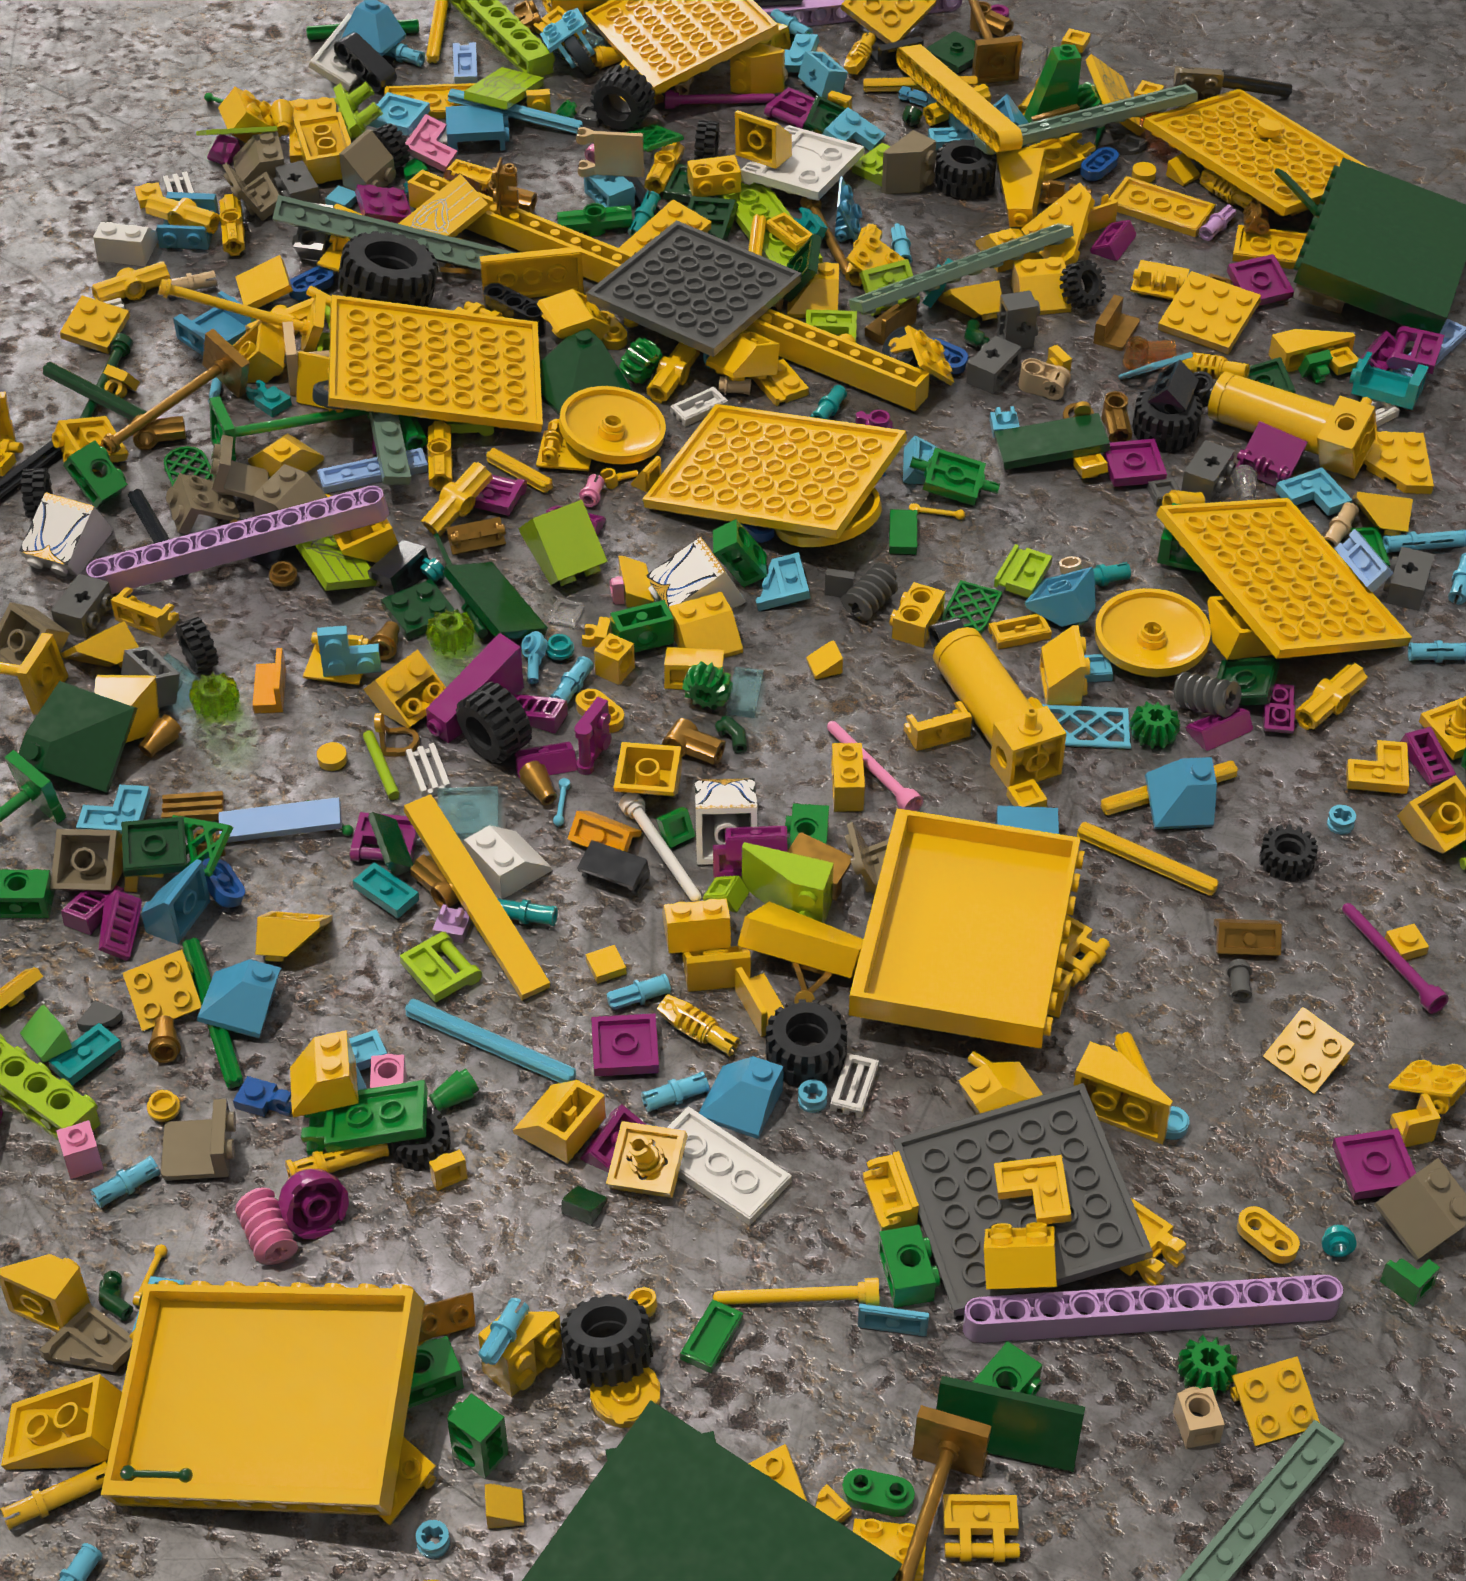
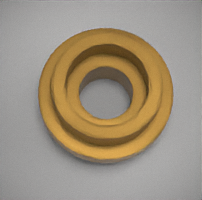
(282, 574)

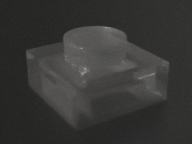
(566, 613)

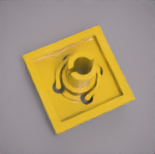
(1441, 724)
(636, 1143)

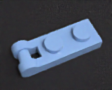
(465, 63)
(1364, 561)

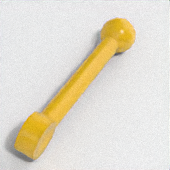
(959, 514)
(160, 1251)

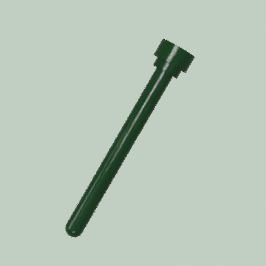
(120, 347)

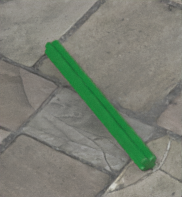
(219, 1036)

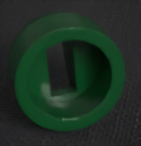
(912, 115)

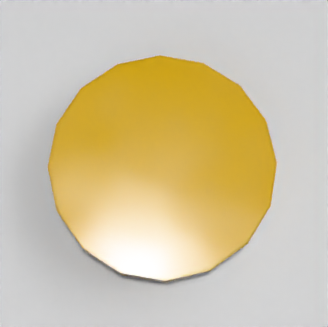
(624, 1403)

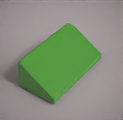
(45, 1035)

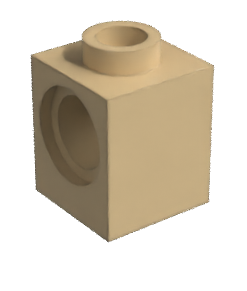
(1198, 1430)

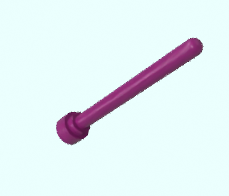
(673, 99)
(1431, 997)

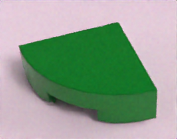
(412, 168)

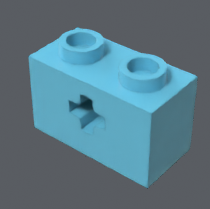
(822, 73)
(610, 190)

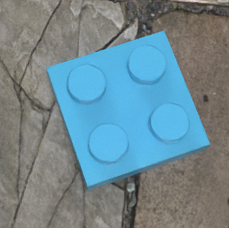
(401, 112)

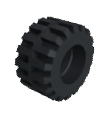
(630, 86)
(964, 169)
(1168, 430)
(494, 722)
(812, 1023)
(607, 1340)

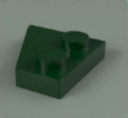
(717, 210)

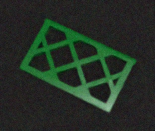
(657, 137)
(213, 849)

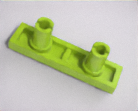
(348, 106)

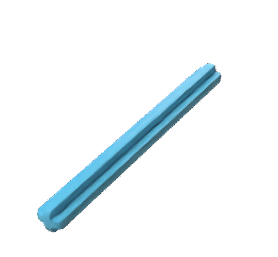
(526, 114)
(490, 1041)

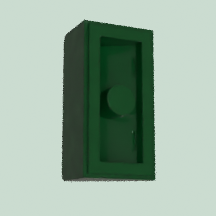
(391, 843)

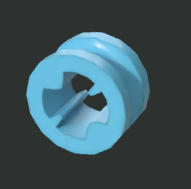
(1345, 819)
(812, 1105)
(429, 1549)

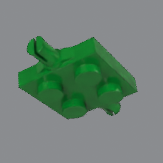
(954, 476)

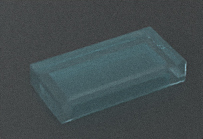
(745, 692)

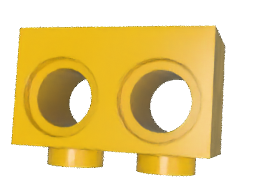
(714, 176)
(917, 611)
(847, 777)

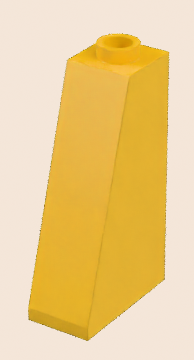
(1021, 182)
(800, 940)

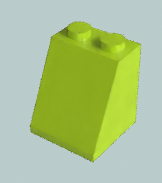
(564, 543)

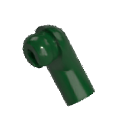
(973, 335)
(735, 730)
(110, 1296)

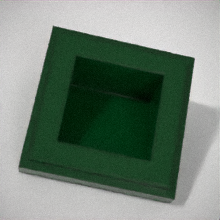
(583, 1204)

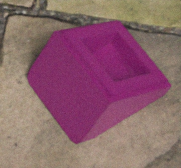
(224, 149)

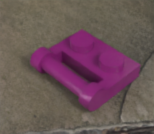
(792, 102)
(1424, 352)
(501, 495)
(592, 735)
(365, 834)

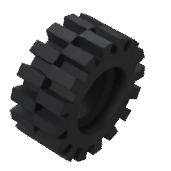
(707, 140)
(394, 143)
(1073, 287)
(34, 486)
(196, 644)
(1288, 865)
(424, 1153)

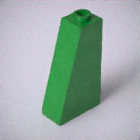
(1057, 82)

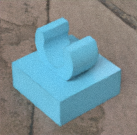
(1003, 420)

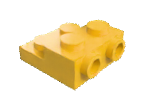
(77, 433)

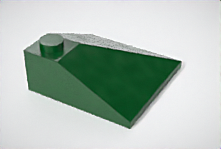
(575, 365)
(79, 736)

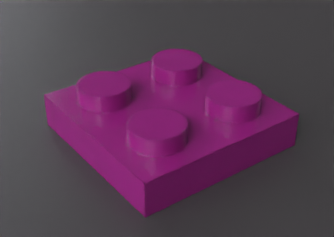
(382, 203)
(1263, 277)
(1134, 462)
(625, 1044)
(1373, 1162)

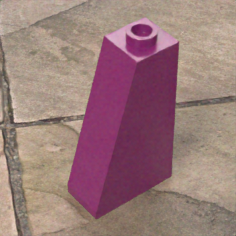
(496, 663)

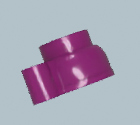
(876, 418)

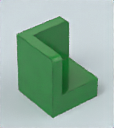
(1408, 1281)

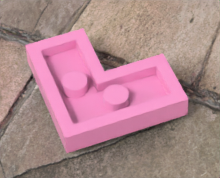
(425, 144)

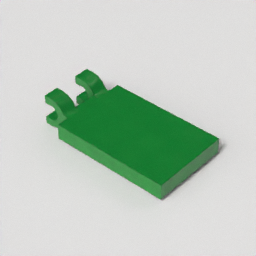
(380, 1117)

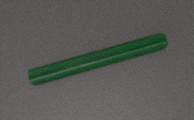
(92, 391)

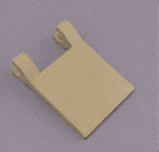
(614, 153)

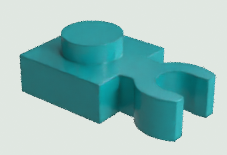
(812, 222)
(270, 400)

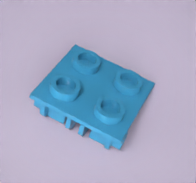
(848, 214)

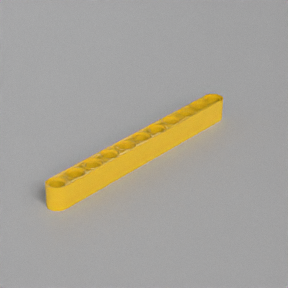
(959, 98)

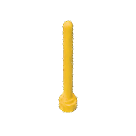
(864, 1292)

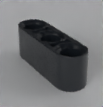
(365, 61)
(513, 305)

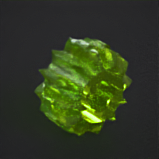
(450, 631)
(214, 695)

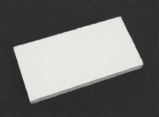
(727, 1168)

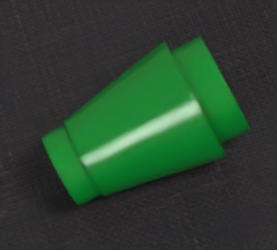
(454, 1090)

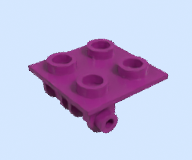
(1272, 453)

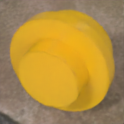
(163, 1106)

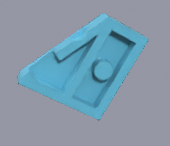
(784, 583)

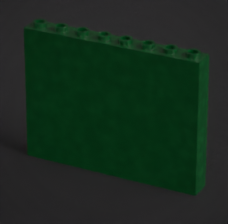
(1385, 247)
(696, 1512)

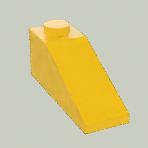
(1297, 343)

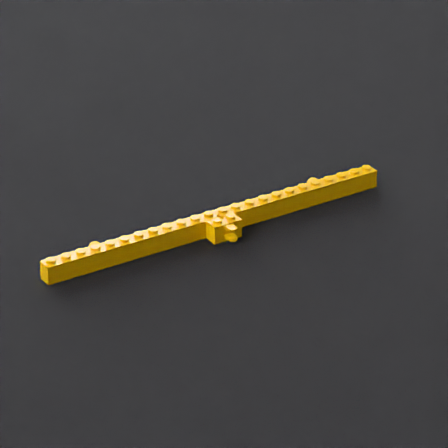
(799, 342)

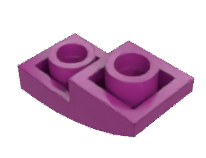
(1280, 712)

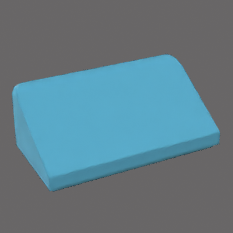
(919, 449)
(893, 1320)

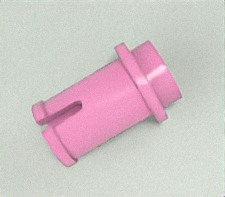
(591, 492)

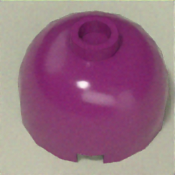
(312, 1202)

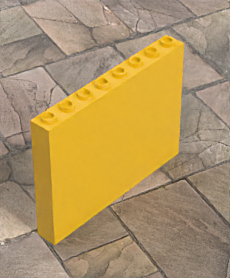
(968, 928)
(266, 1397)

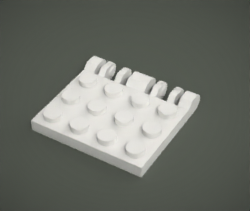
(813, 167)

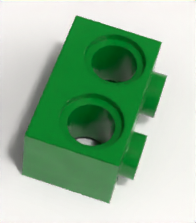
(739, 553)
(477, 1435)

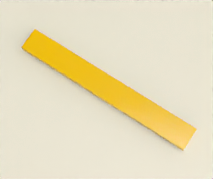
(476, 897)

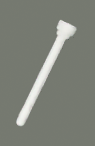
(634, 807)

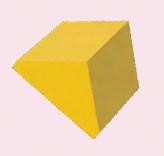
(714, 967)

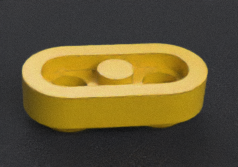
(617, 335)
(586, 698)
(1269, 1236)

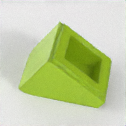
(728, 888)

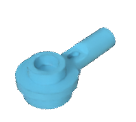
(534, 648)

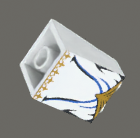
(64, 535)
(692, 575)
(722, 806)

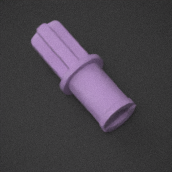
(1217, 223)

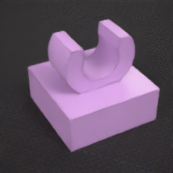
(453, 922)

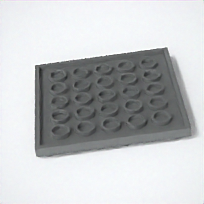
(694, 288)
(959, 1195)

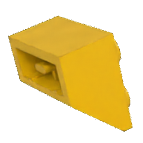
(243, 110)
(572, 313)
(747, 357)
(1064, 668)
(406, 690)
(563, 1119)
(1020, 1256)
(535, 1348)

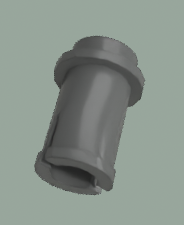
(1239, 972)

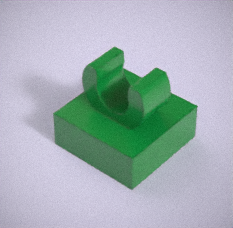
(1316, 366)
(676, 827)

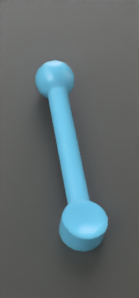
(564, 785)

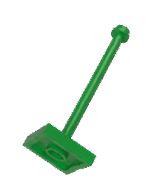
(222, 425)
(33, 788)

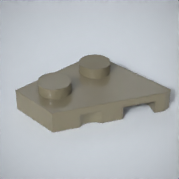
(90, 1342)

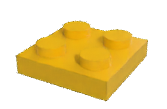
(94, 324)

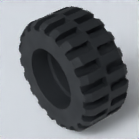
(387, 269)

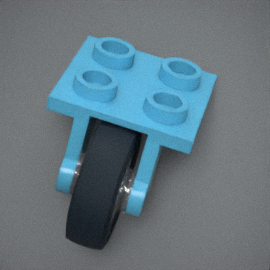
(564, 30)

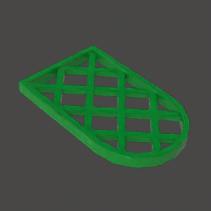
(181, 453)
(975, 589)

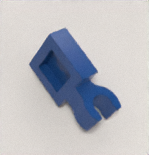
(260, 1096)

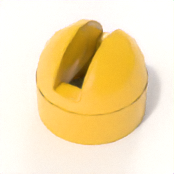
(645, 1297)

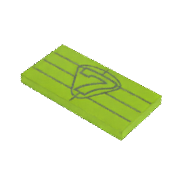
(503, 88)
(332, 567)

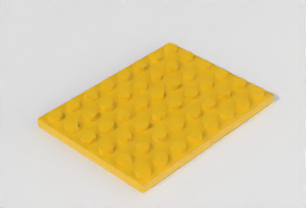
(680, 37)
(1225, 140)
(434, 364)
(776, 470)
(1283, 577)

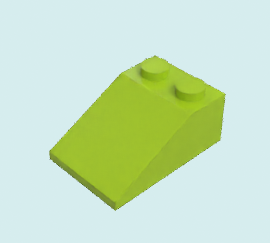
(788, 880)

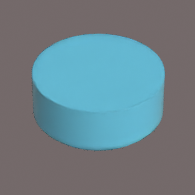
(1177, 1124)

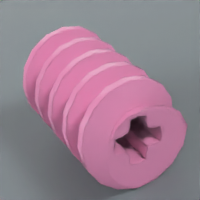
(265, 1227)

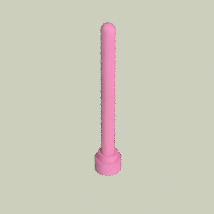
(906, 798)

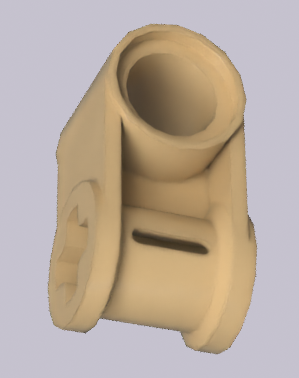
(1041, 378)

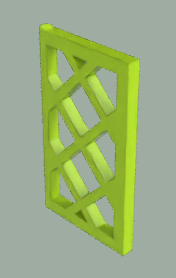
(236, 130)

